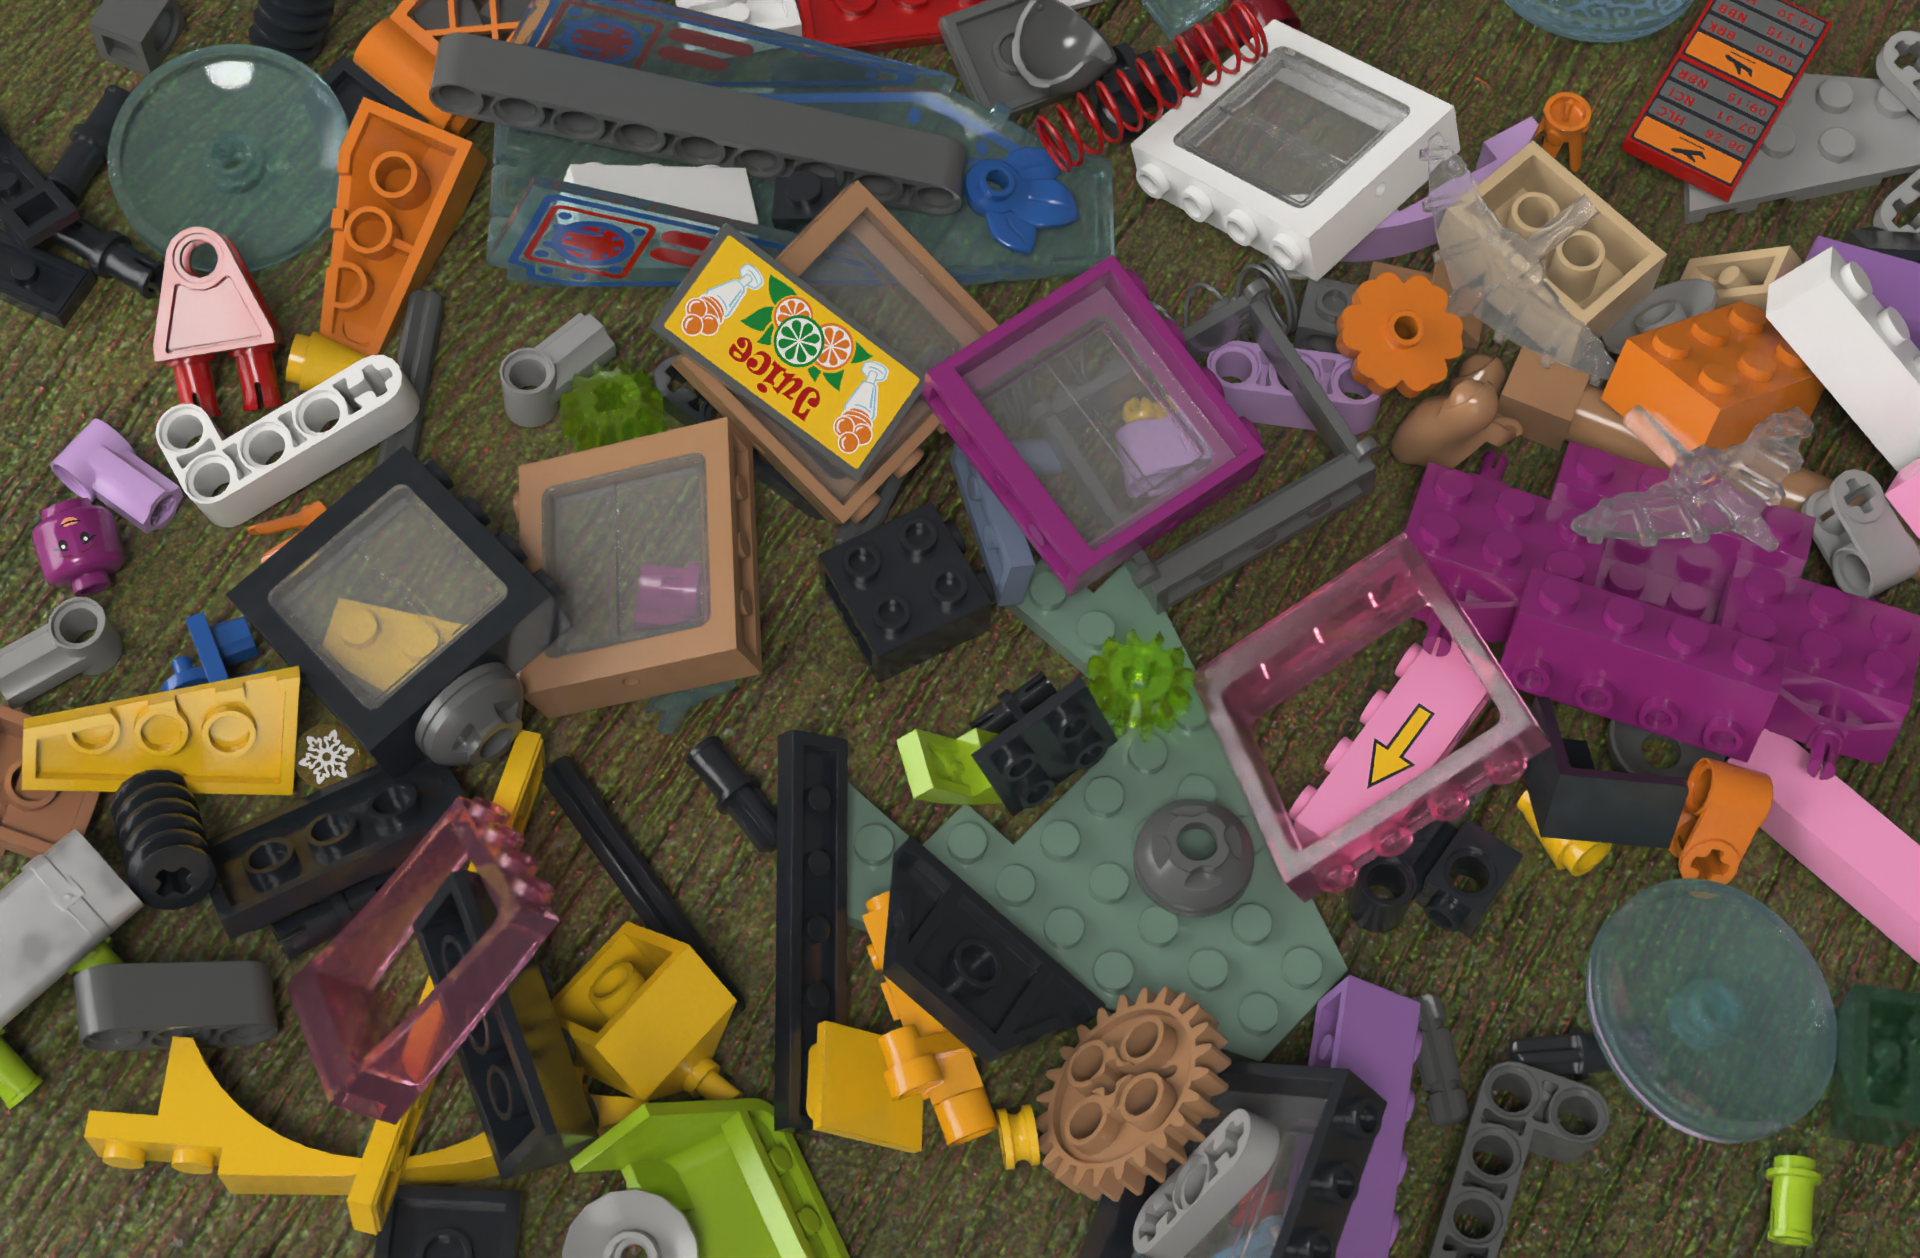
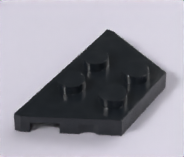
(973, 963)

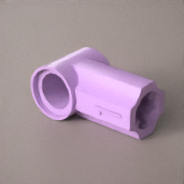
(107, 468)

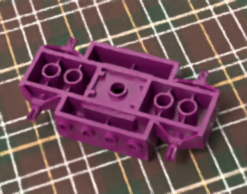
(1671, 633)

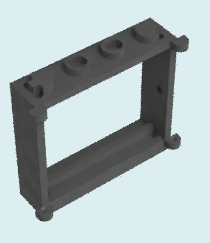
(1286, 510)

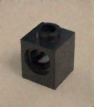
(1473, 855)

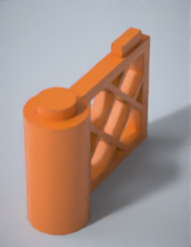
(404, 56)

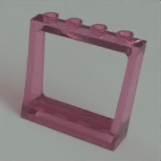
(1312, 641)
(334, 996)

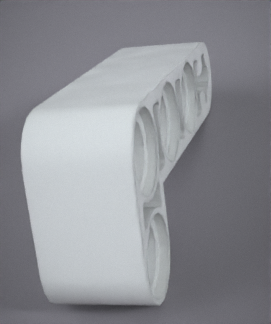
(289, 429)

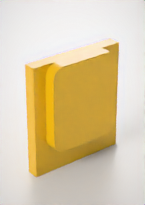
(851, 1095)

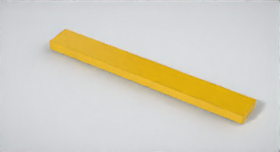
(389, 1143)

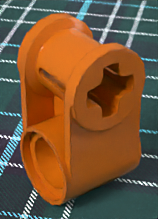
(1719, 819)

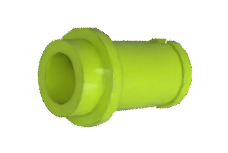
(1792, 1200)

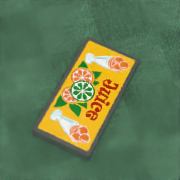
(789, 352)

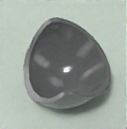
(1059, 48)

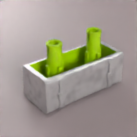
(52, 924)

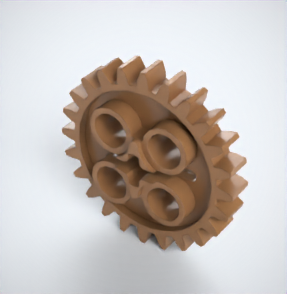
(1132, 1094)

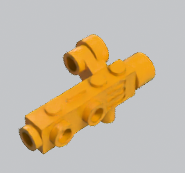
(925, 1055)

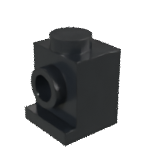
(801, 199)

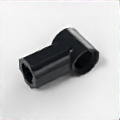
(1399, 874)

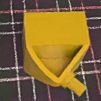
(648, 1017)

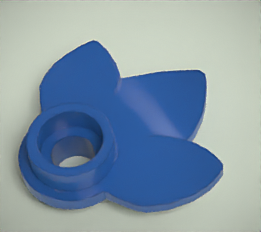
(1028, 199)

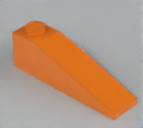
(392, 217)

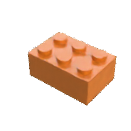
(1712, 376)

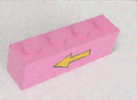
(1400, 739)

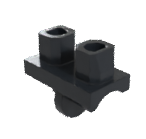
(1126, 63)

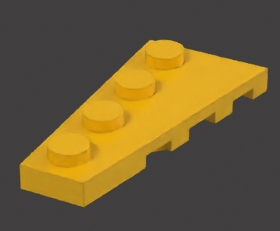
(214, 734)

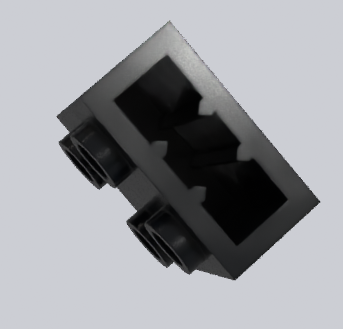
(906, 591)

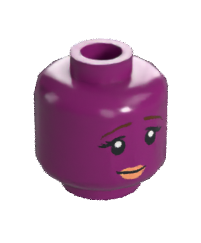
(78, 546)

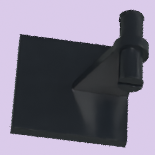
(1043, 745)

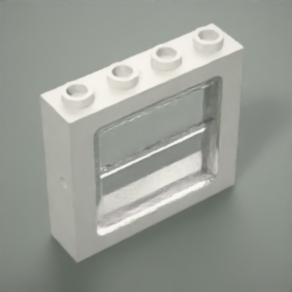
(1294, 150)

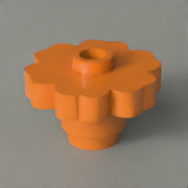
(1399, 335)

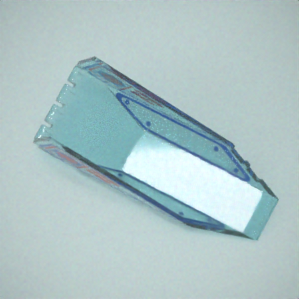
(594, 237)

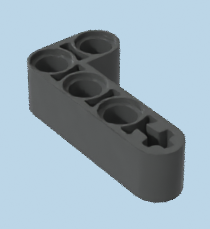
(1510, 1138)

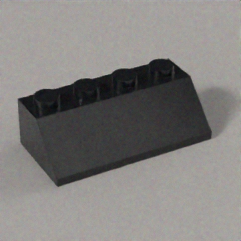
(517, 1053)

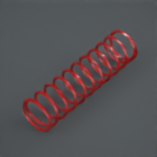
(1152, 85)

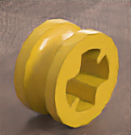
(1018, 1137)

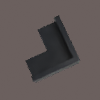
(1593, 804)

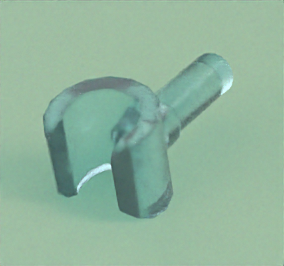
(677, 704)

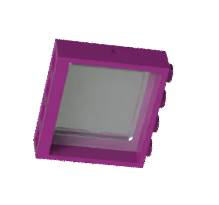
(1093, 423)

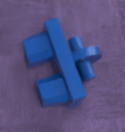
(217, 648)

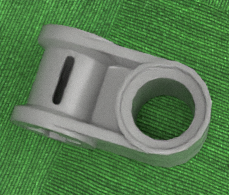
(1863, 541)

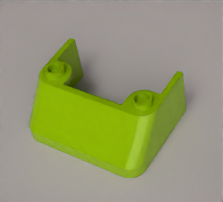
(726, 1172)

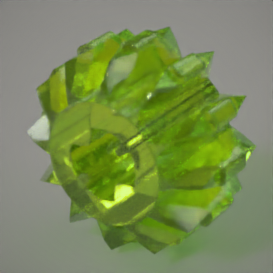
(610, 408)
(1163, 688)

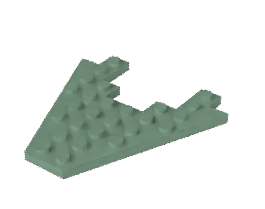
(1074, 871)

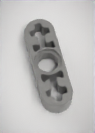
(1206, 1186)

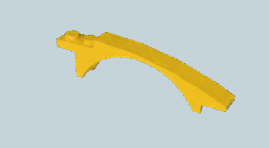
(206, 1128)

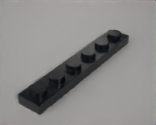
(808, 912)

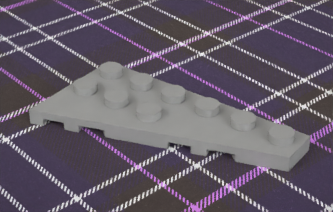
(1826, 142)

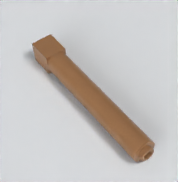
(1563, 407)

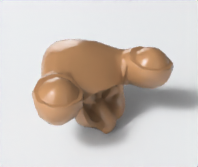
(1459, 420)

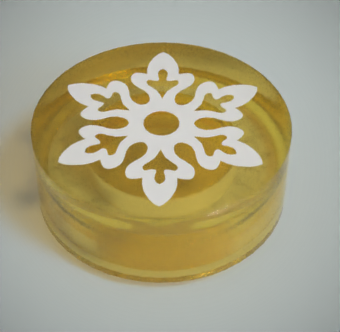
(326, 755)

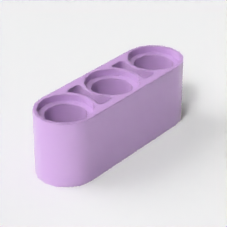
(1266, 401)

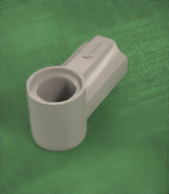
(552, 369)
(52, 656)

